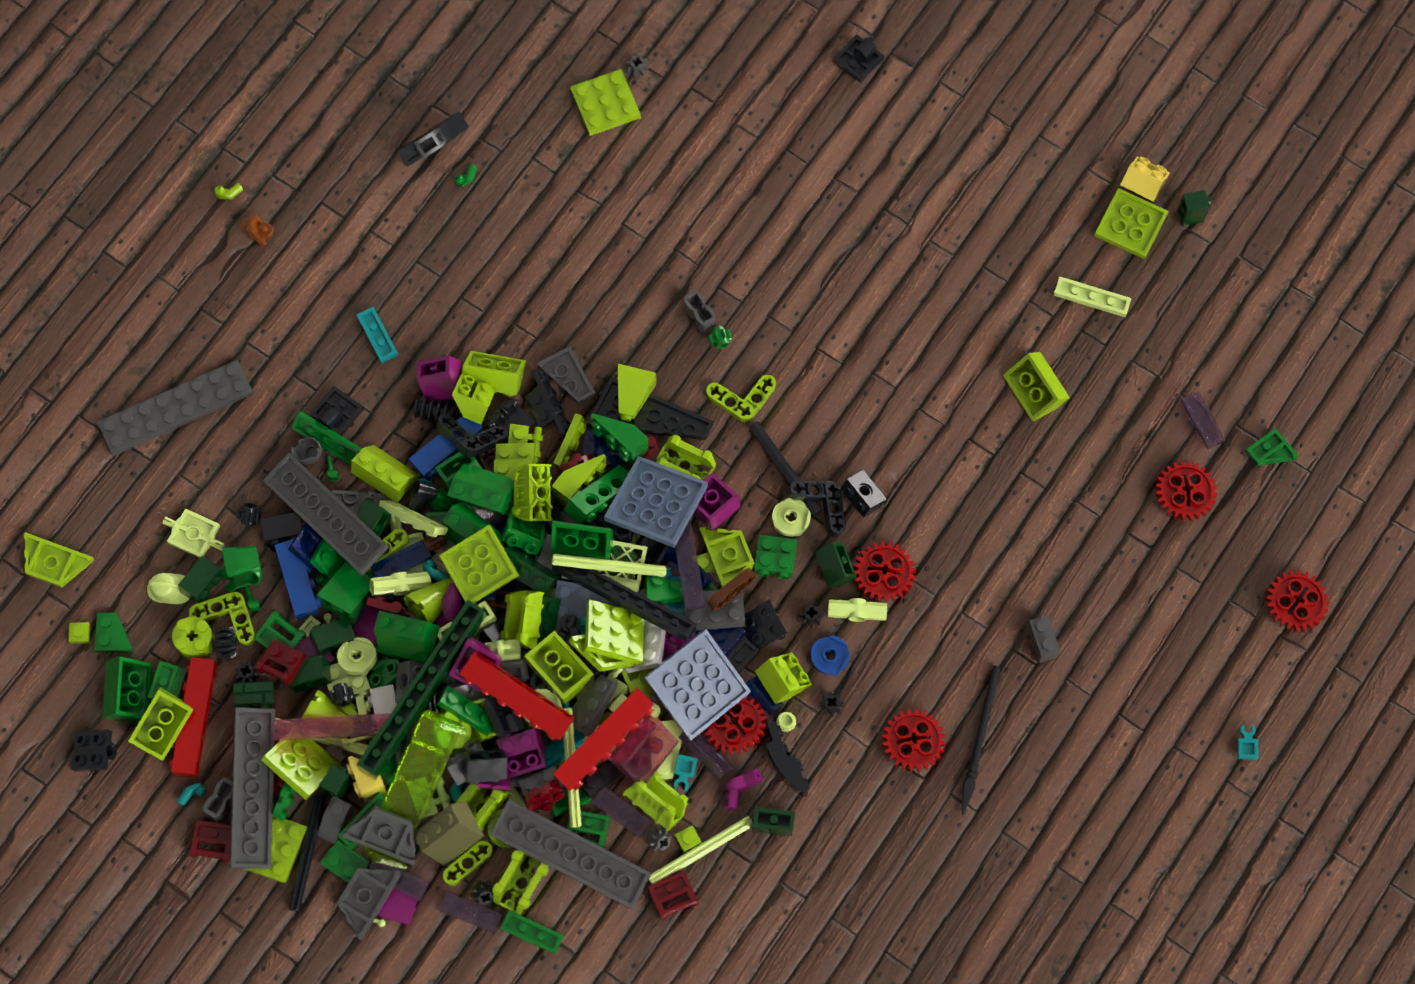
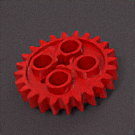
(1203, 490)
(887, 555)
(1282, 591)
(749, 714)
(910, 723)

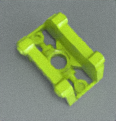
(688, 454)
(532, 492)
(523, 617)
(476, 797)
(658, 801)
(509, 880)

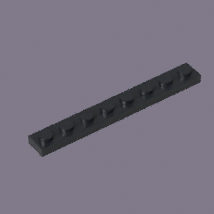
(629, 600)

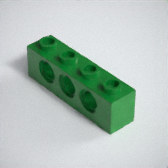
(596, 497)

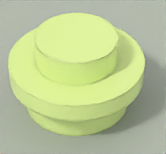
(786, 721)

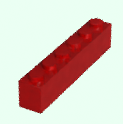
(198, 695)
(517, 696)
(603, 739)

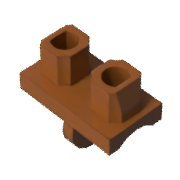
(257, 229)

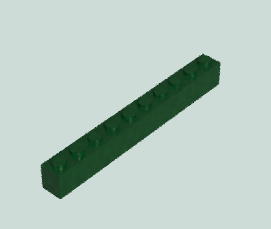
(421, 690)

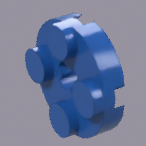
(832, 666)

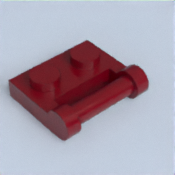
(381, 604)
(284, 656)
(212, 834)
(670, 889)

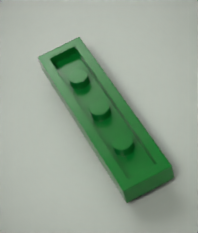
(328, 438)

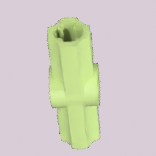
(399, 583)
(857, 610)

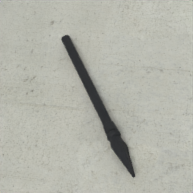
(971, 775)

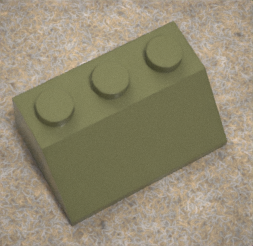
(449, 833)

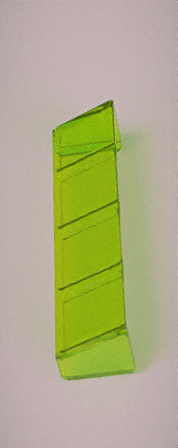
(419, 773)

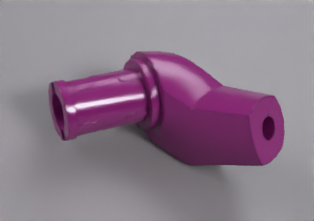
(450, 605)
(738, 784)

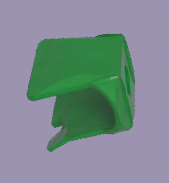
(241, 567)

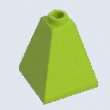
(633, 390)

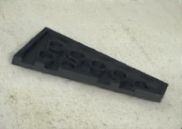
(655, 416)

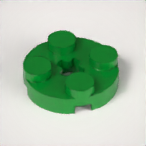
(285, 801)

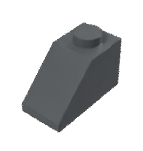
(334, 820)

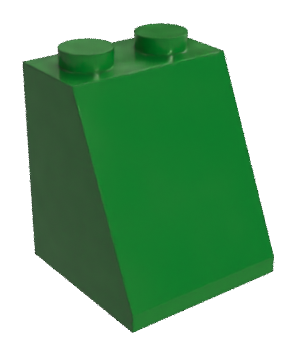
(346, 593)

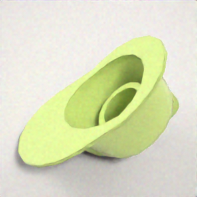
(165, 589)

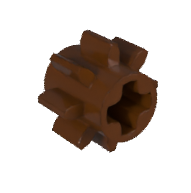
(434, 543)

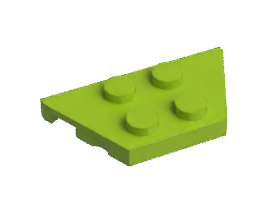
(727, 552)
(52, 561)
(600, 662)

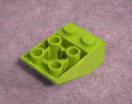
(578, 478)

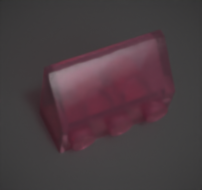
(644, 750)

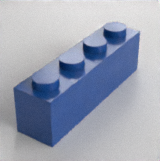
(440, 450)
(298, 583)

